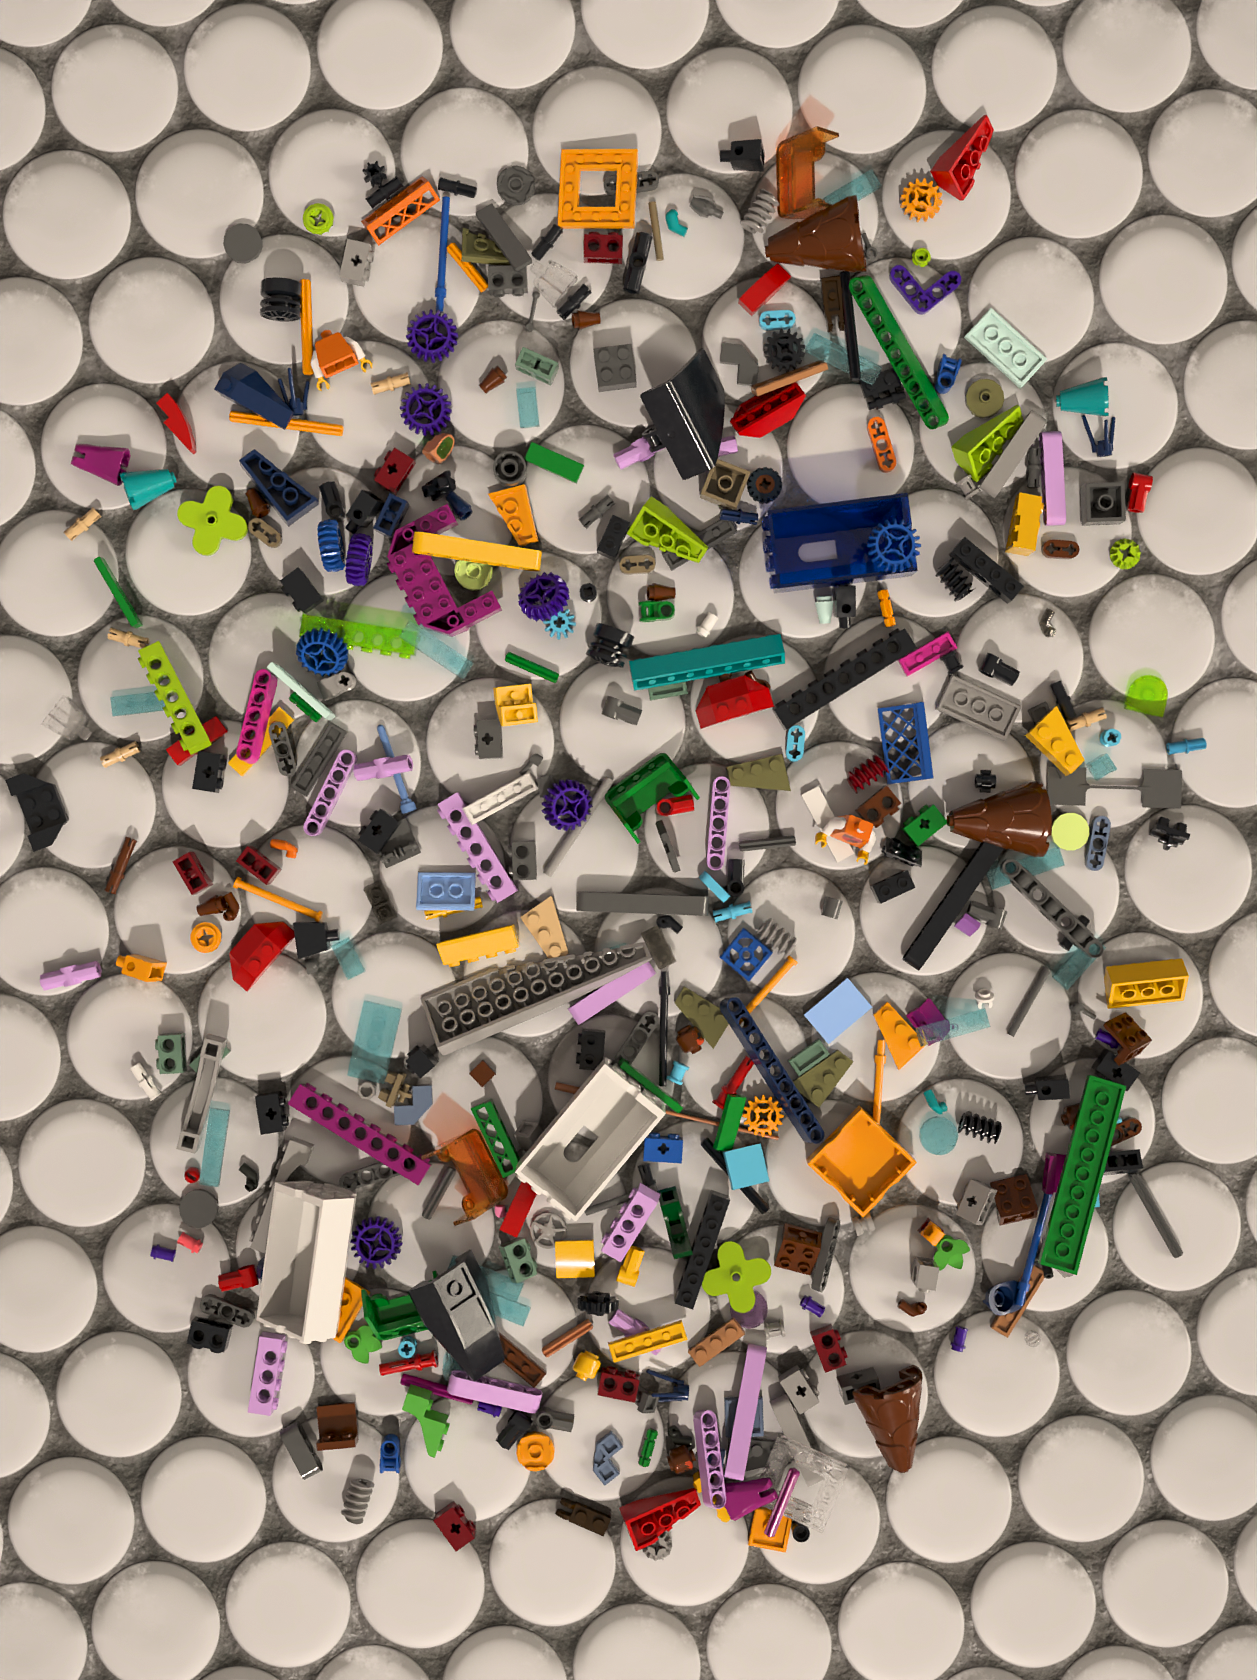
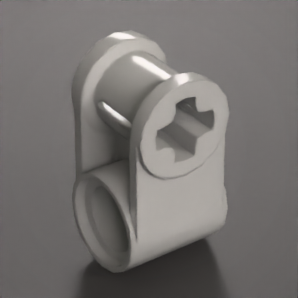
(333, 686)

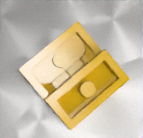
(515, 704)
(574, 1258)

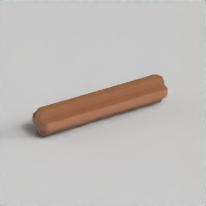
(567, 1338)

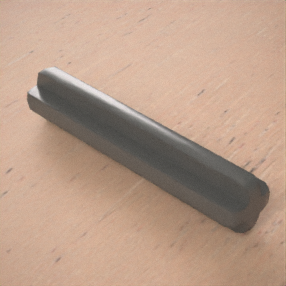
(767, 843)
(439, 1193)

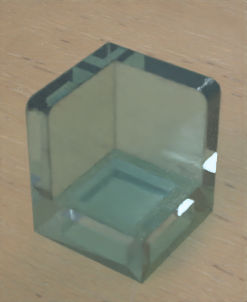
(1101, 766)

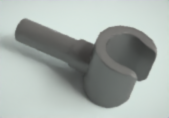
(868, 246)
(535, 759)
(1076, 1008)

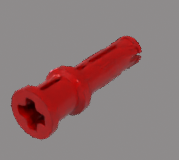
(734, 1082)
(417, 1362)

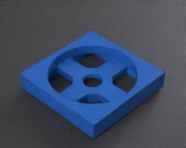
(725, 956)

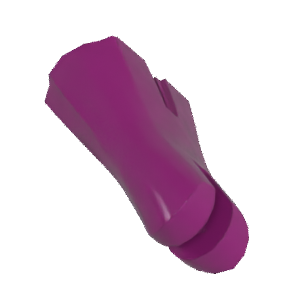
(102, 461)
(748, 1496)

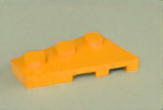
(516, 511)
(898, 1035)
(350, 1307)

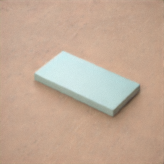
(1005, 348)
(301, 691)

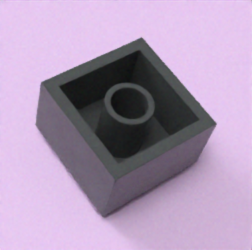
(615, 368)
(1103, 503)

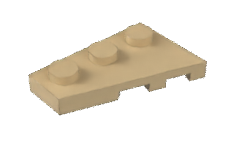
(546, 928)

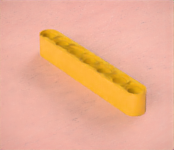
(476, 551)

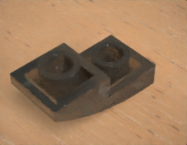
(380, 902)
(658, 947)

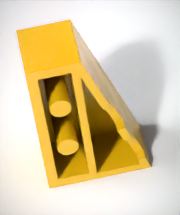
(1024, 524)
(1056, 742)

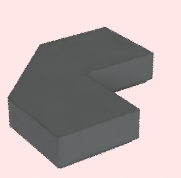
(737, 355)
(667, 846)

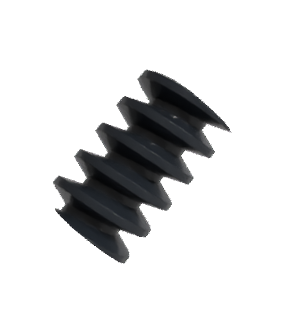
(954, 580)
(980, 1126)

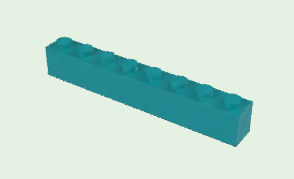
(707, 662)

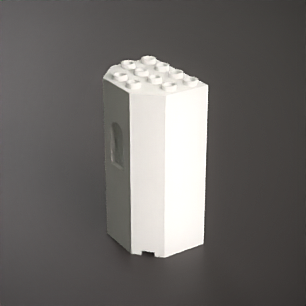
(615, 1111)
(306, 1259)

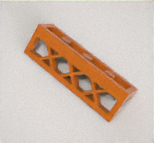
(399, 203)

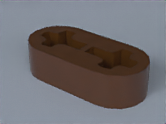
(1060, 544)

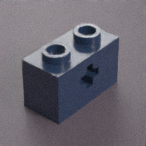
(391, 516)

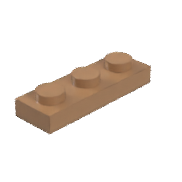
(716, 1342)

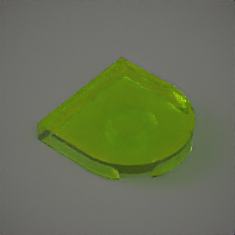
(1147, 696)

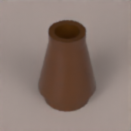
(585, 319)
(493, 379)
(258, 505)
(660, 592)
(212, 906)

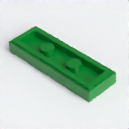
(554, 462)
(729, 1122)

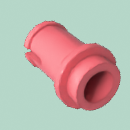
(190, 1242)

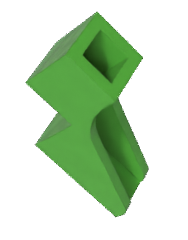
(432, 1422)

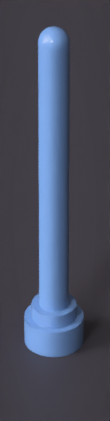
(406, 804)

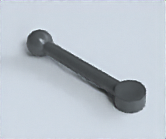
(529, 327)

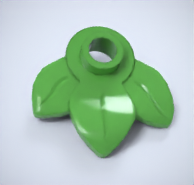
(951, 1254)
(365, 1344)

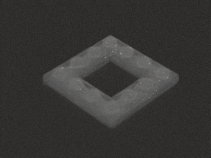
(832, 1470)

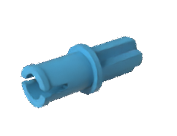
(1186, 746)

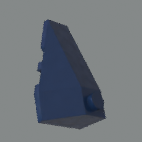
(249, 390)

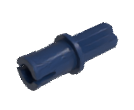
(738, 516)

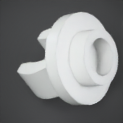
(984, 996)

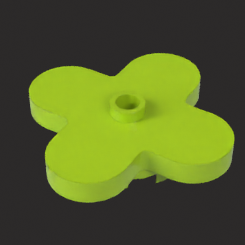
(226, 524)
(751, 1272)

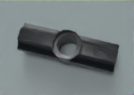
(639, 252)

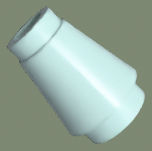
(824, 608)

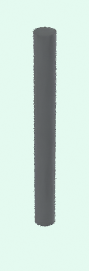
(1029, 1001)
(611, 1203)

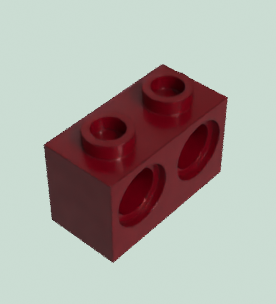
(603, 254)
(824, 1349)
(617, 1390)

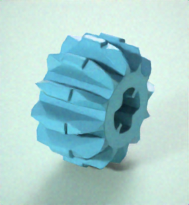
(564, 627)

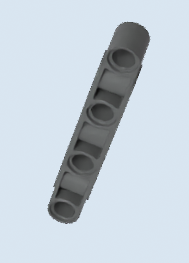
(1051, 908)

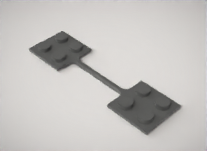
(1158, 788)

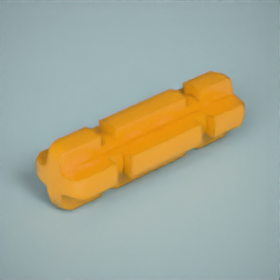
(886, 608)

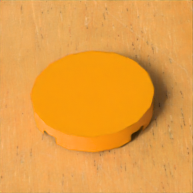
(535, 1451)

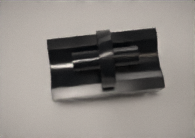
(439, 486)
(1168, 835)

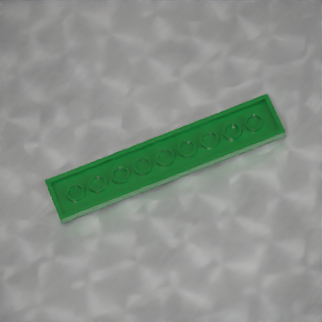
(1082, 1174)

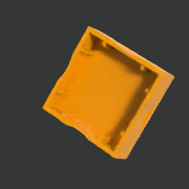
(849, 1163)

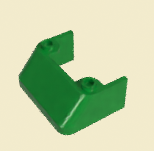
(646, 788)
(392, 1317)

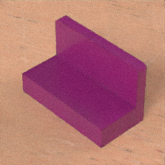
(925, 1014)
(1052, 1172)

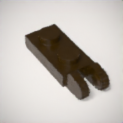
(832, 301)
(584, 1516)

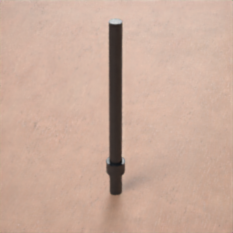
(664, 991)

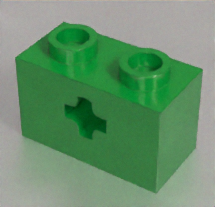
(934, 822)

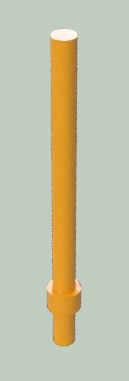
(880, 1060)

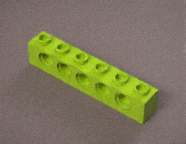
(155, 654)

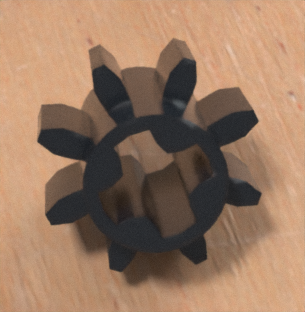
(378, 178)
(985, 781)

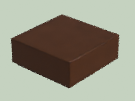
(482, 1073)

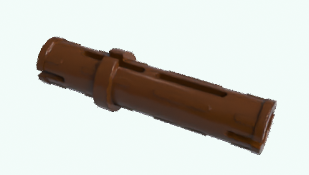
(120, 865)

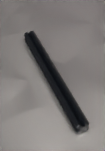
(850, 327)

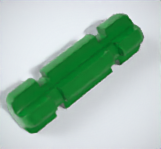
(305, 707)
(647, 1448)

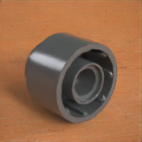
(510, 458)

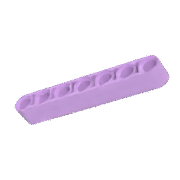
(745, 1412)

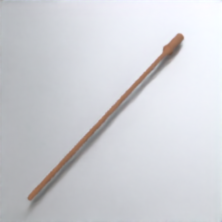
(573, 1089)

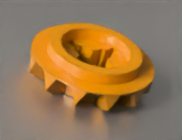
(202, 945)

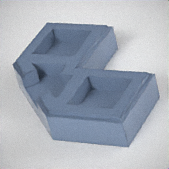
(421, 1103)
(603, 1466)

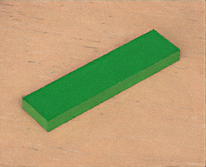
(117, 592)
(651, 1086)

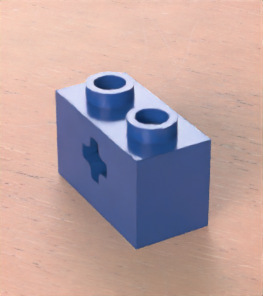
(653, 1152)

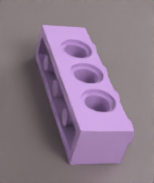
(616, 1246)
(258, 1402)

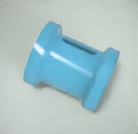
(1114, 741)
(677, 1072)
(403, 1351)

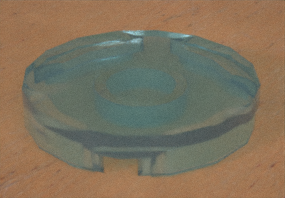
(938, 1135)

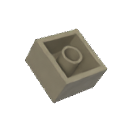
(725, 485)

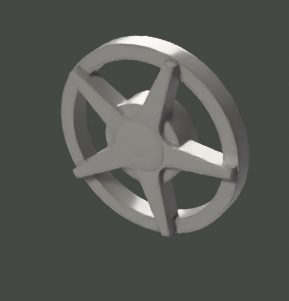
(547, 1229)

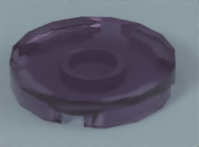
(753, 1317)

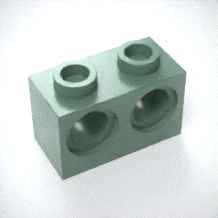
(537, 366)
(177, 1053)
(514, 1262)

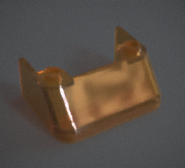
(797, 173)
(476, 1171)

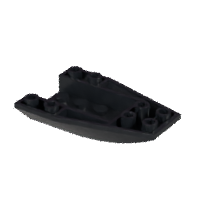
(461, 1316)

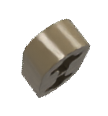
(262, 536)
(636, 560)

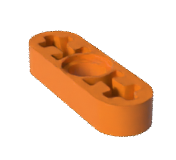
(872, 432)

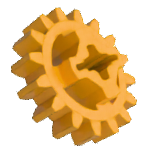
(917, 192)
(769, 1109)

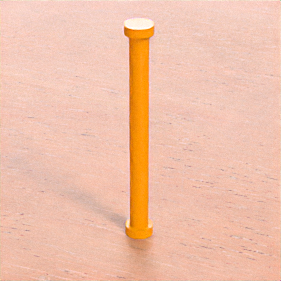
(277, 899)
(770, 984)

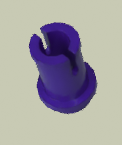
(1106, 1038)
(162, 1253)
(812, 1306)
(959, 1339)
(490, 1409)

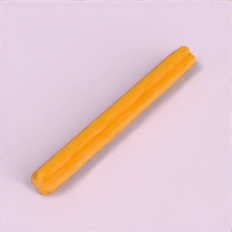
(294, 424)

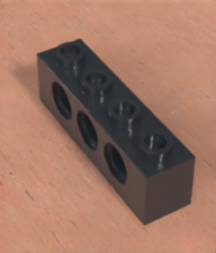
(986, 570)

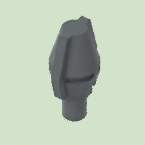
(705, 207)

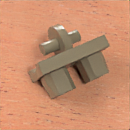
(397, 1080)

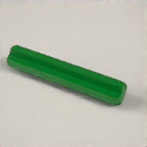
(532, 667)

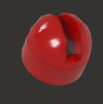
(195, 1172)

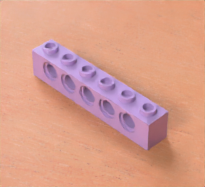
(507, 886)

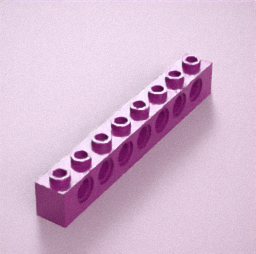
(300, 1102)

